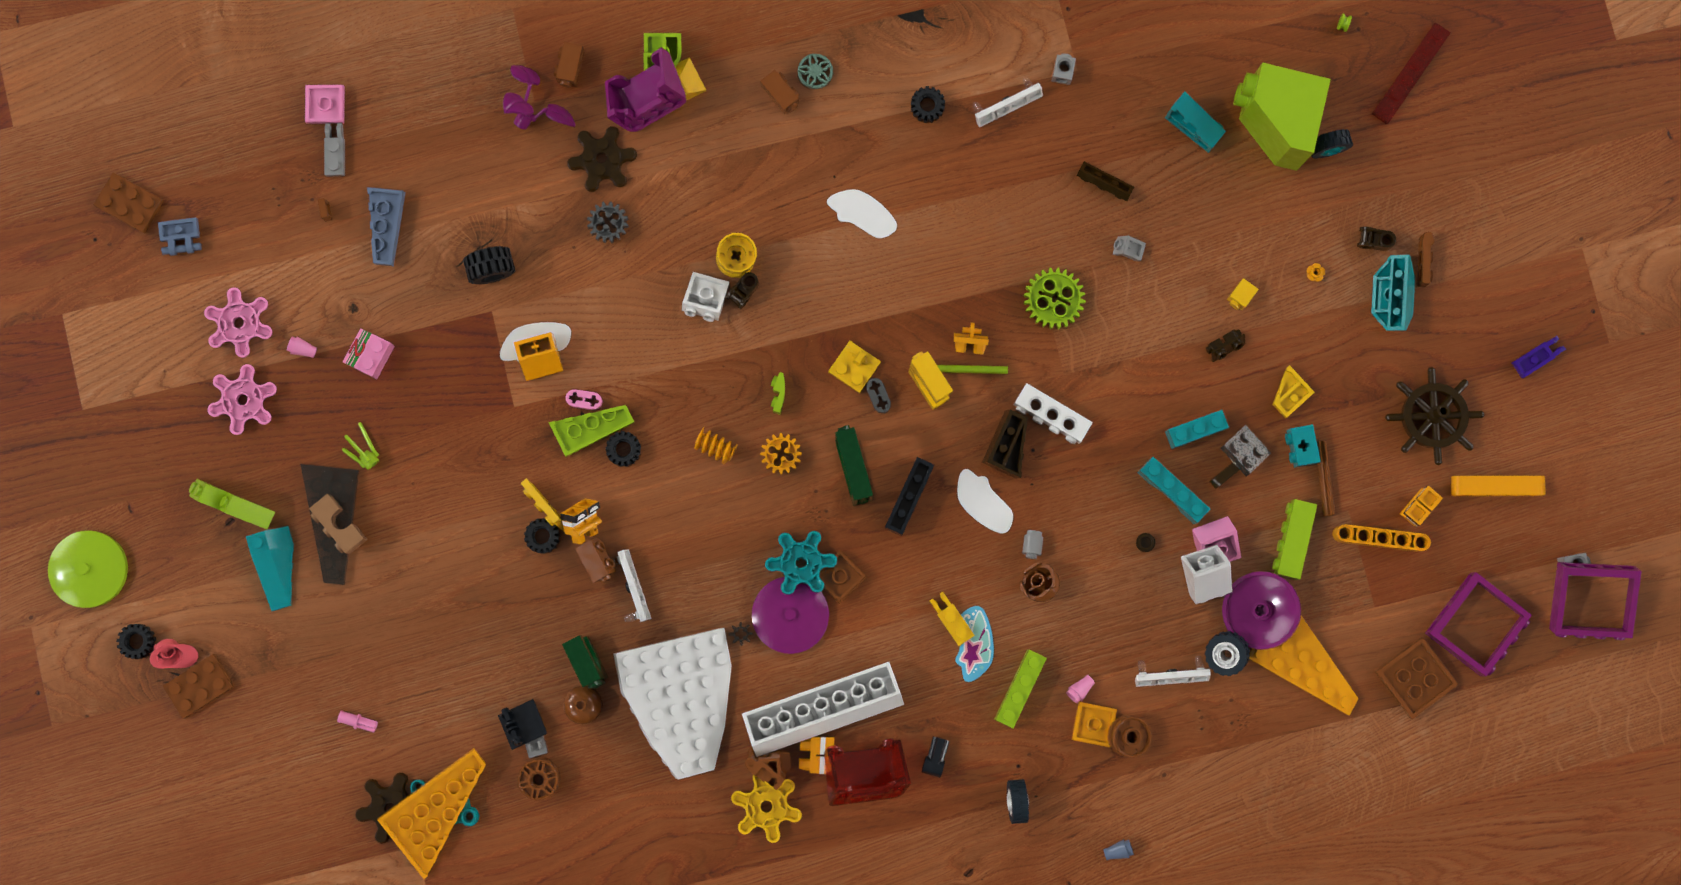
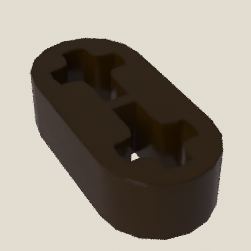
(1224, 475)

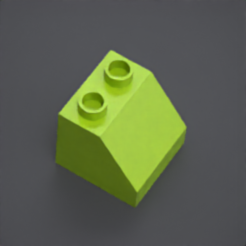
(1283, 112)

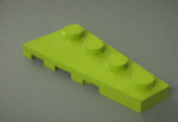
(584, 430)

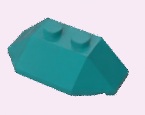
(1394, 293)

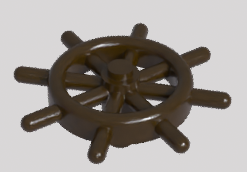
(1435, 415)

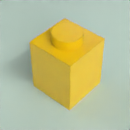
(1242, 294)

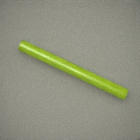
(973, 369)

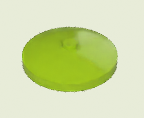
(87, 569)

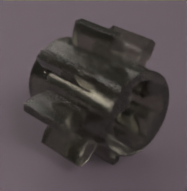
(744, 637)

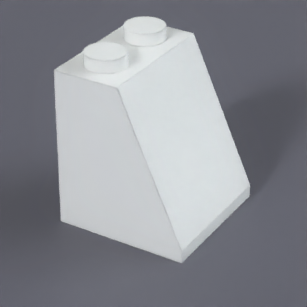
(1207, 574)

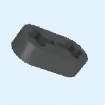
(882, 393)

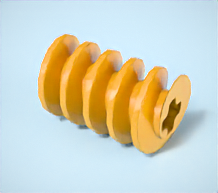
(714, 446)

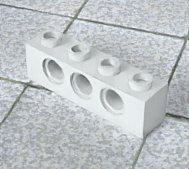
(1080, 423)

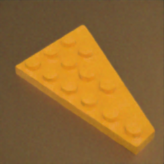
(1308, 667)
(427, 815)

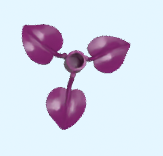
(515, 104)

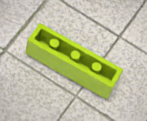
(1295, 539)
(1020, 688)

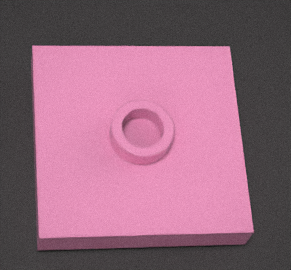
(324, 104)

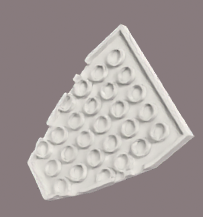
(680, 697)

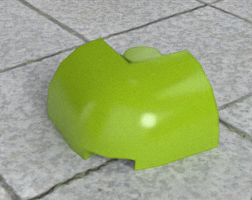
(669, 41)

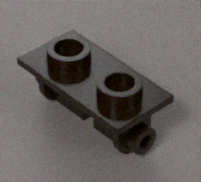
(1233, 341)

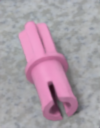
(357, 721)

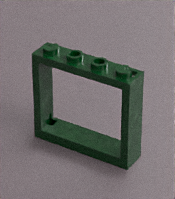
(853, 465)

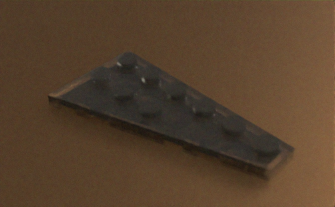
(342, 485)

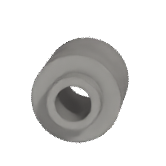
(1032, 544)

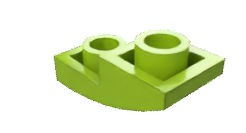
(778, 385)

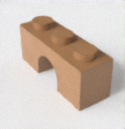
(325, 512)

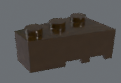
(1007, 444)

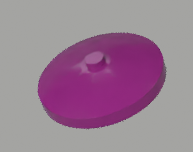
(1262, 610)
(789, 621)

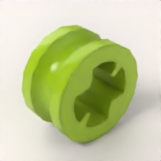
(1344, 22)

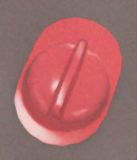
(171, 654)

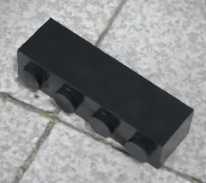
(909, 496)

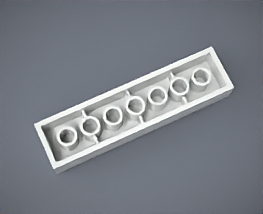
(822, 709)

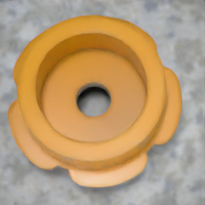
(1315, 277)

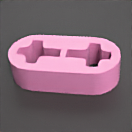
(585, 395)

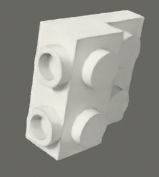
(705, 297)

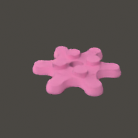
(225, 321)
(233, 390)

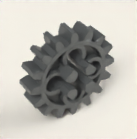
(609, 212)

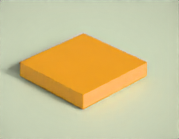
(1093, 724)

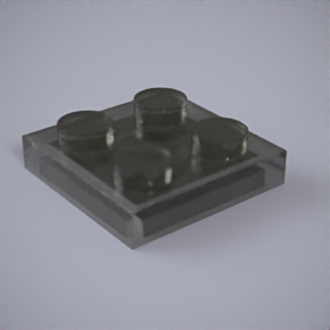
(1245, 450)

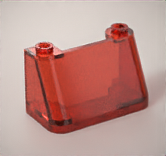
(866, 773)

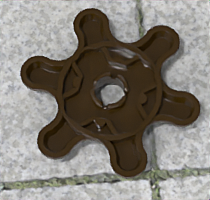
(610, 168)
(379, 799)

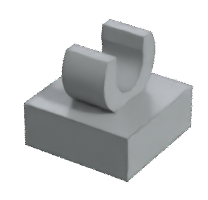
(536, 747)

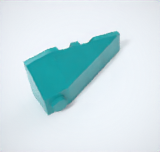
(273, 558)

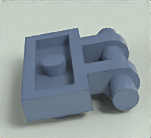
(179, 230)

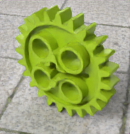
(1048, 314)

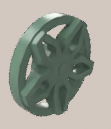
(815, 71)

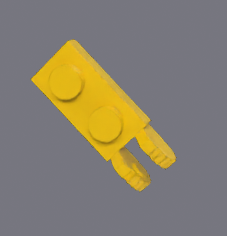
(953, 621)

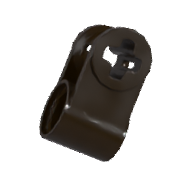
(1372, 239)
(742, 290)

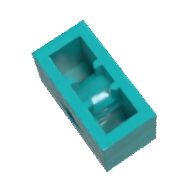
(1305, 436)

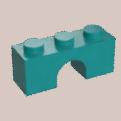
(1196, 429)

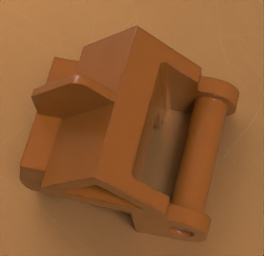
(769, 765)

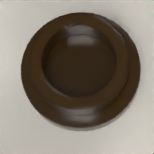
(1145, 542)

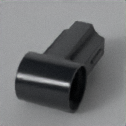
(935, 762)

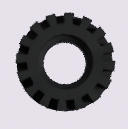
(927, 115)
(623, 460)
(545, 547)
(124, 641)

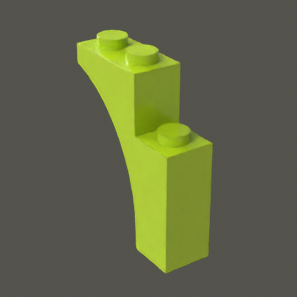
(231, 504)

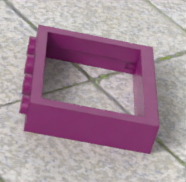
(1600, 570)
(1453, 605)

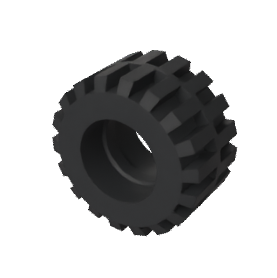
(489, 265)

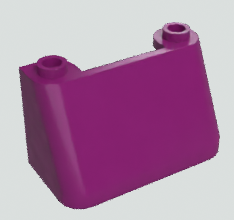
(646, 96)

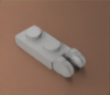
(334, 151)

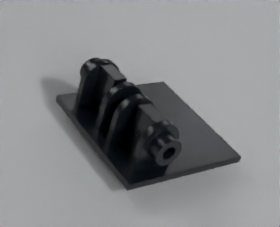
(522, 724)

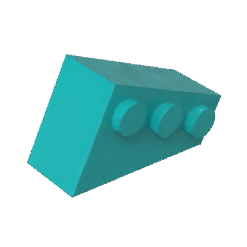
(1195, 122)

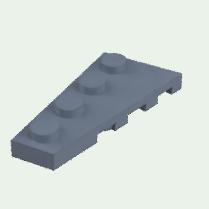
(385, 222)

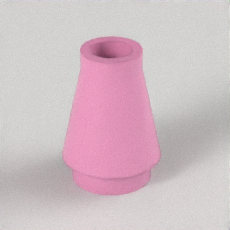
(300, 347)
(1080, 689)

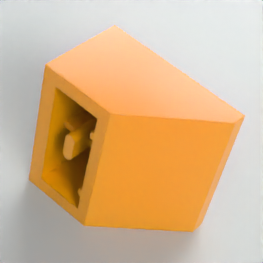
(538, 356)

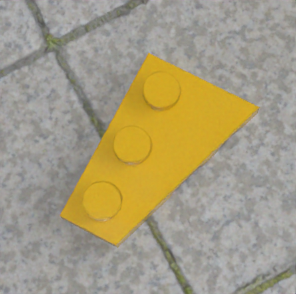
(541, 504)

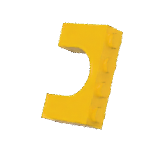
(929, 379)

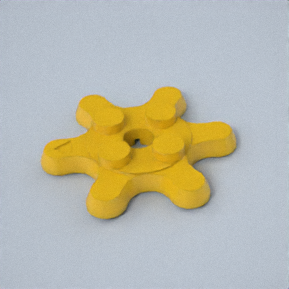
(767, 820)

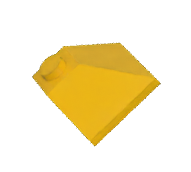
(689, 78)

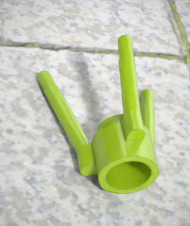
(367, 458)

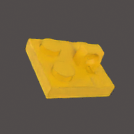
(854, 366)

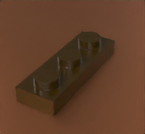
(1105, 181)

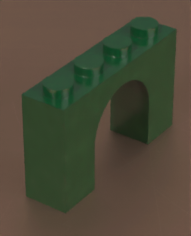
(585, 662)

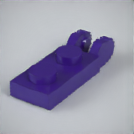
(1536, 358)

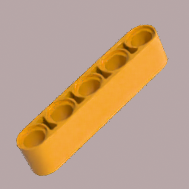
(1498, 486)
(1390, 538)

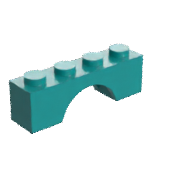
(1174, 489)

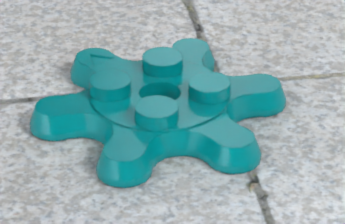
(801, 550)

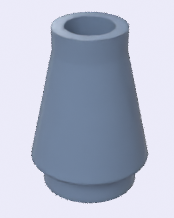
(1119, 850)

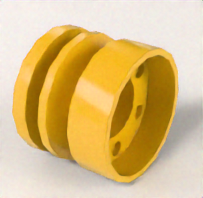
(739, 245)

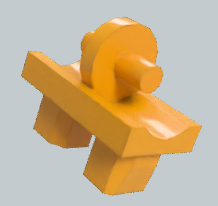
(962, 339)

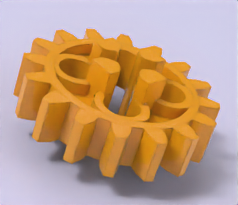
(791, 449)

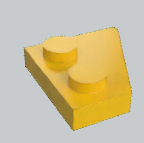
(1291, 392)

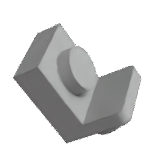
(1129, 247)

